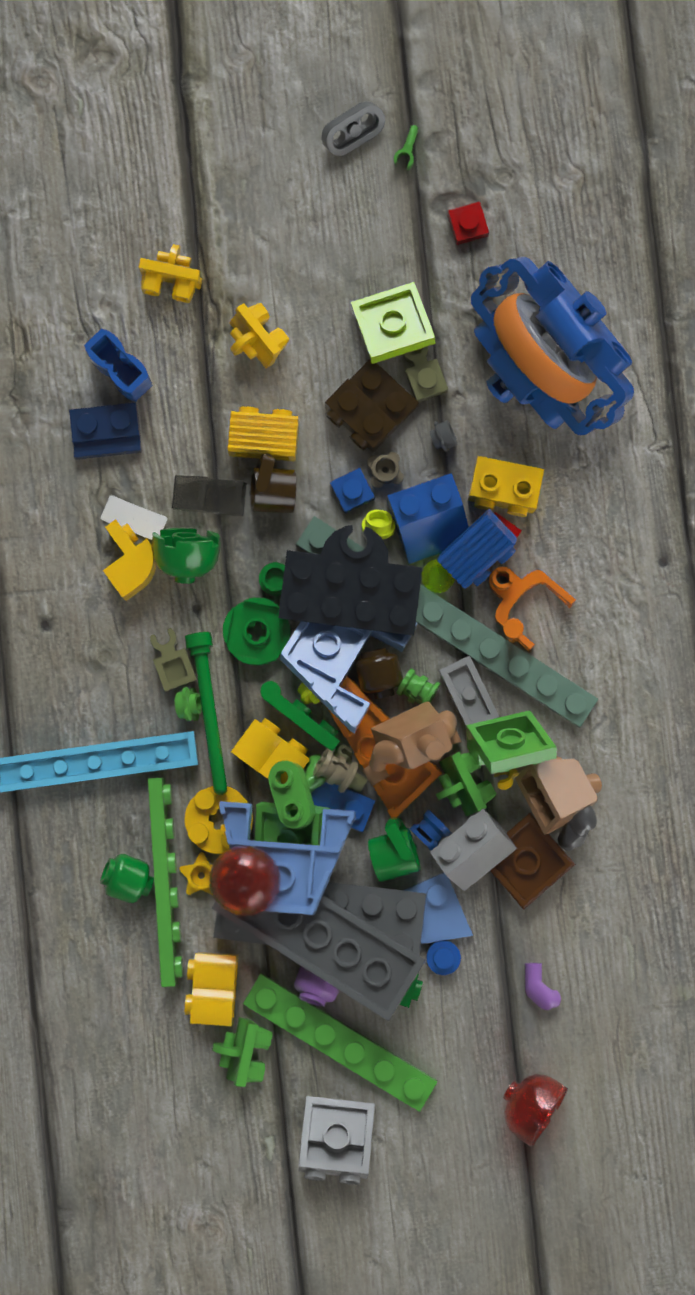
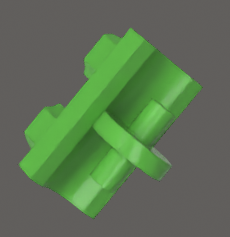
(460, 786)
(238, 1050)

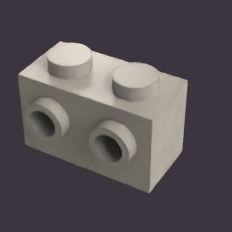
(473, 849)

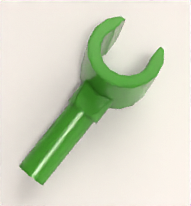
(408, 147)

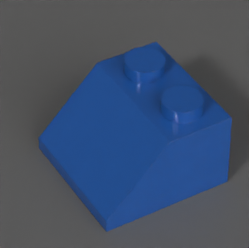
(428, 517)

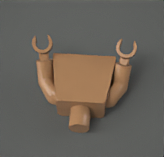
(411, 740)

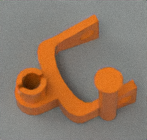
(510, 594)

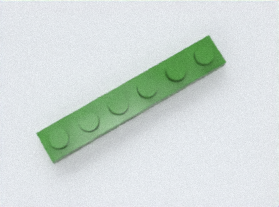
(166, 896)
(340, 1042)

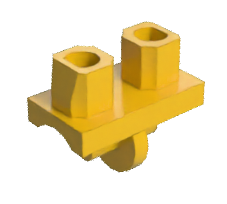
(183, 278)
(253, 337)

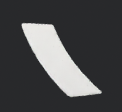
(139, 519)

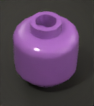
(313, 988)

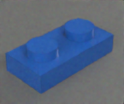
(330, 797)

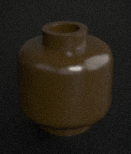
(379, 672)

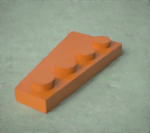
(402, 784)

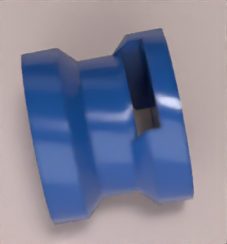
(433, 828)

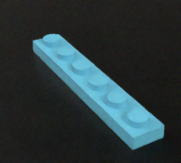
(98, 761)

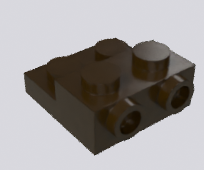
(370, 406)

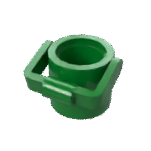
(394, 852)

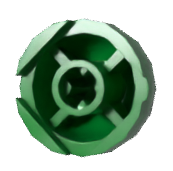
(185, 553)

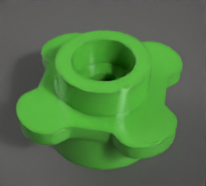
(188, 704)

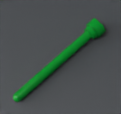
(199, 648)

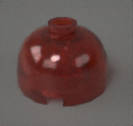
(244, 880)
(532, 1106)

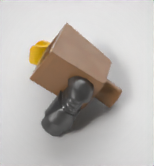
(558, 797)

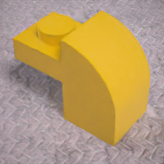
(135, 567)

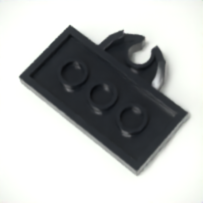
(351, 586)

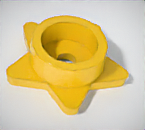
(191, 873)

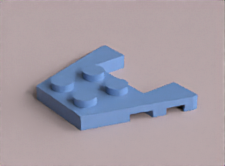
(324, 656)
(302, 867)

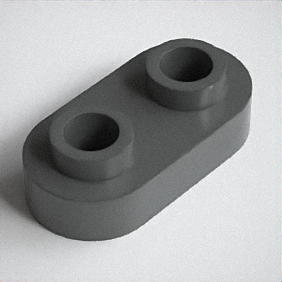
(353, 131)

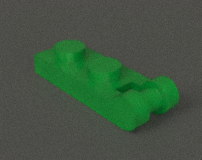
(299, 714)

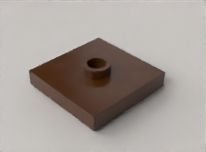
(534, 863)

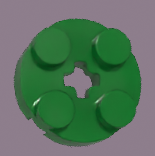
(246, 615)

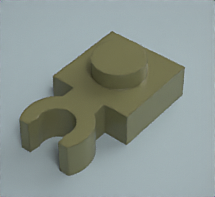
(425, 376)
(174, 666)

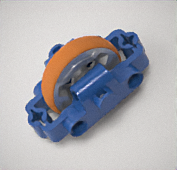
(550, 346)

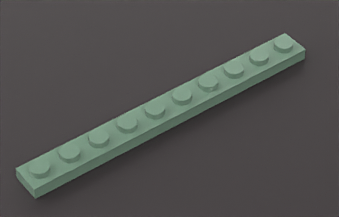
(481, 643)

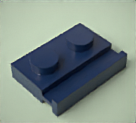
(105, 431)

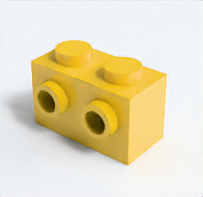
(505, 486)

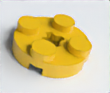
(197, 816)

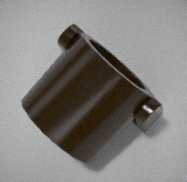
(272, 488)

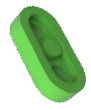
(293, 792)

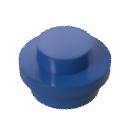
(443, 957)

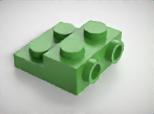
(509, 742)
(270, 828)

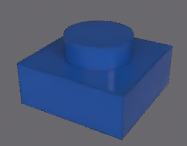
(352, 490)

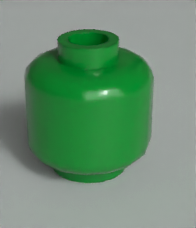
(126, 878)

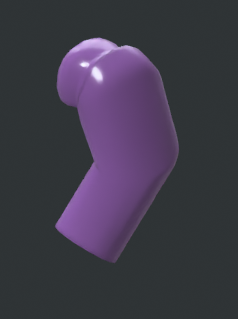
(537, 991)

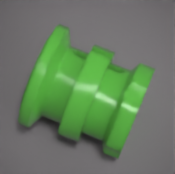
(417, 688)

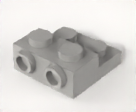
(336, 1139)

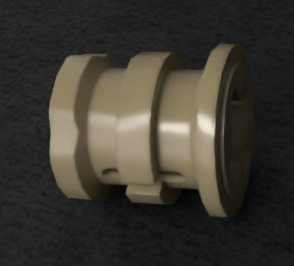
(335, 770)

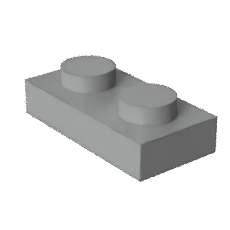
(468, 692)

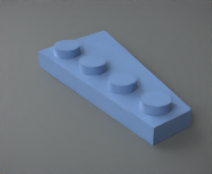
(443, 912)

